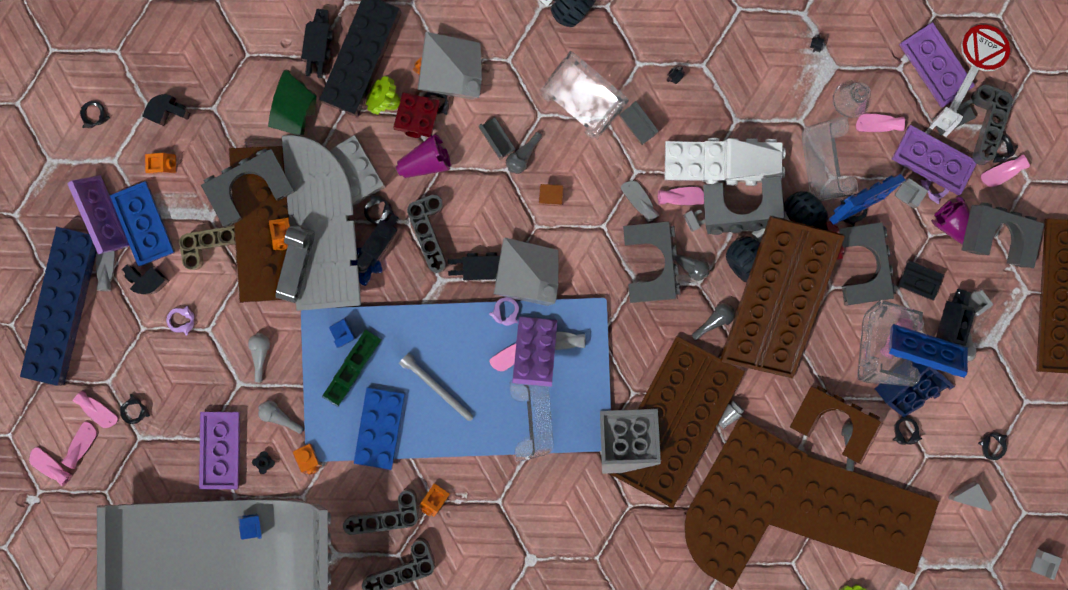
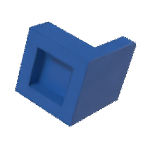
(342, 333)
(249, 526)

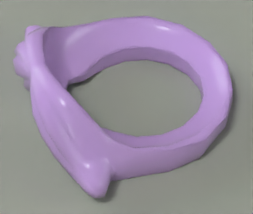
(934, 197)
(497, 315)
(184, 328)

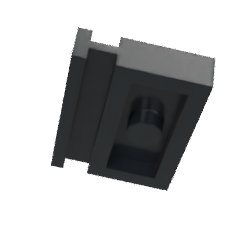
(920, 280)

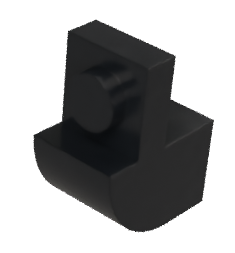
(160, 108)
(145, 284)

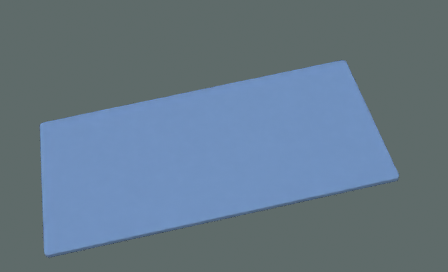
(455, 350)

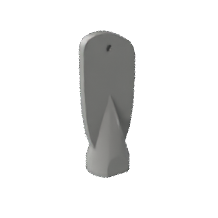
(639, 200)
(104, 270)
(568, 340)

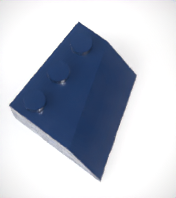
(909, 399)

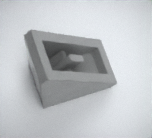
(971, 495)

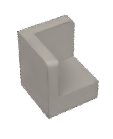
(911, 193)
(979, 301)
(1045, 564)

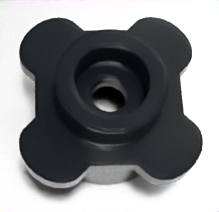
(675, 74)
(268, 462)

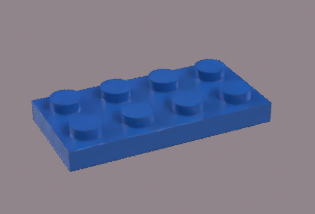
(866, 198)
(142, 224)
(928, 351)
(379, 428)

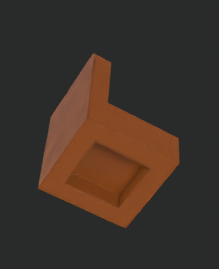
(551, 194)

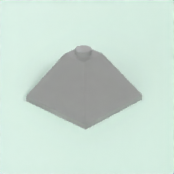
(450, 66)
(527, 272)
(629, 440)

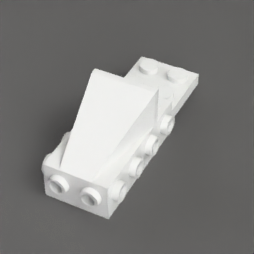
(724, 161)

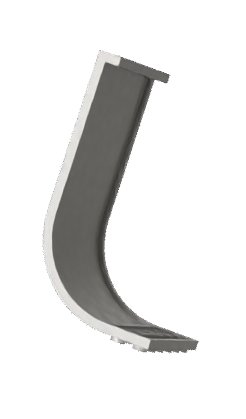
(201, 546)

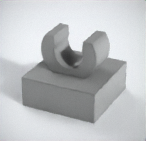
(692, 220)

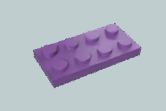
(935, 63)
(934, 160)
(98, 214)
(535, 351)
(219, 450)

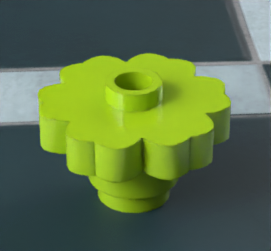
(383, 96)

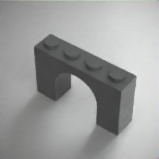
(219, 188)
(721, 220)
(1024, 232)
(665, 285)
(880, 285)

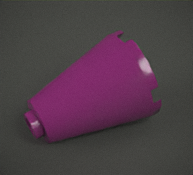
(425, 159)
(953, 219)

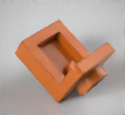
(307, 459)

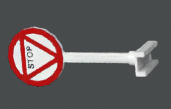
(984, 50)

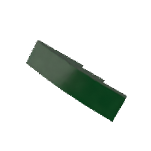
(351, 368)

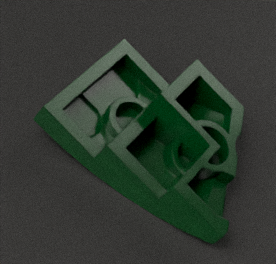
(291, 105)

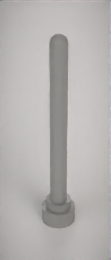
(409, 362)

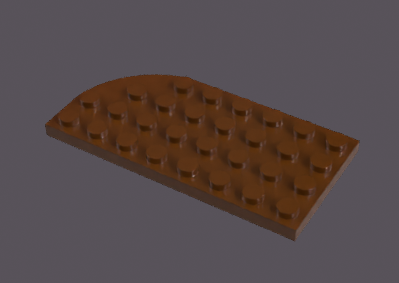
(739, 500)

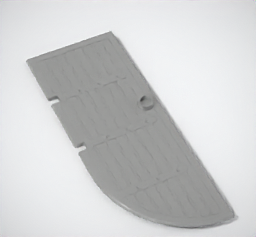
(322, 205)

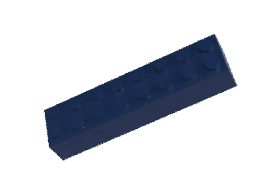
(59, 307)

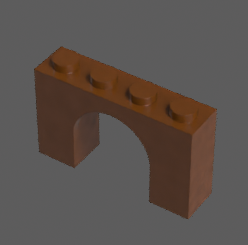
(864, 426)

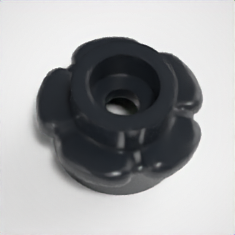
(817, 43)

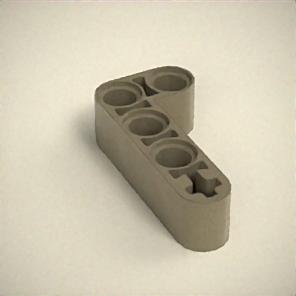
(199, 244)

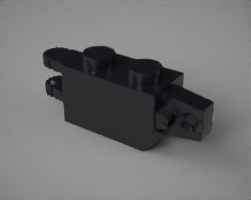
(316, 42)
(377, 243)
(476, 266)
(956, 319)

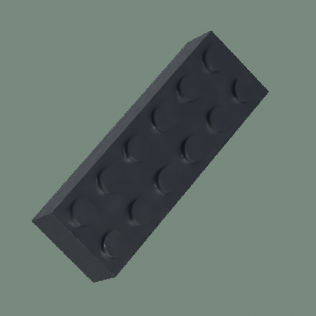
(360, 56)

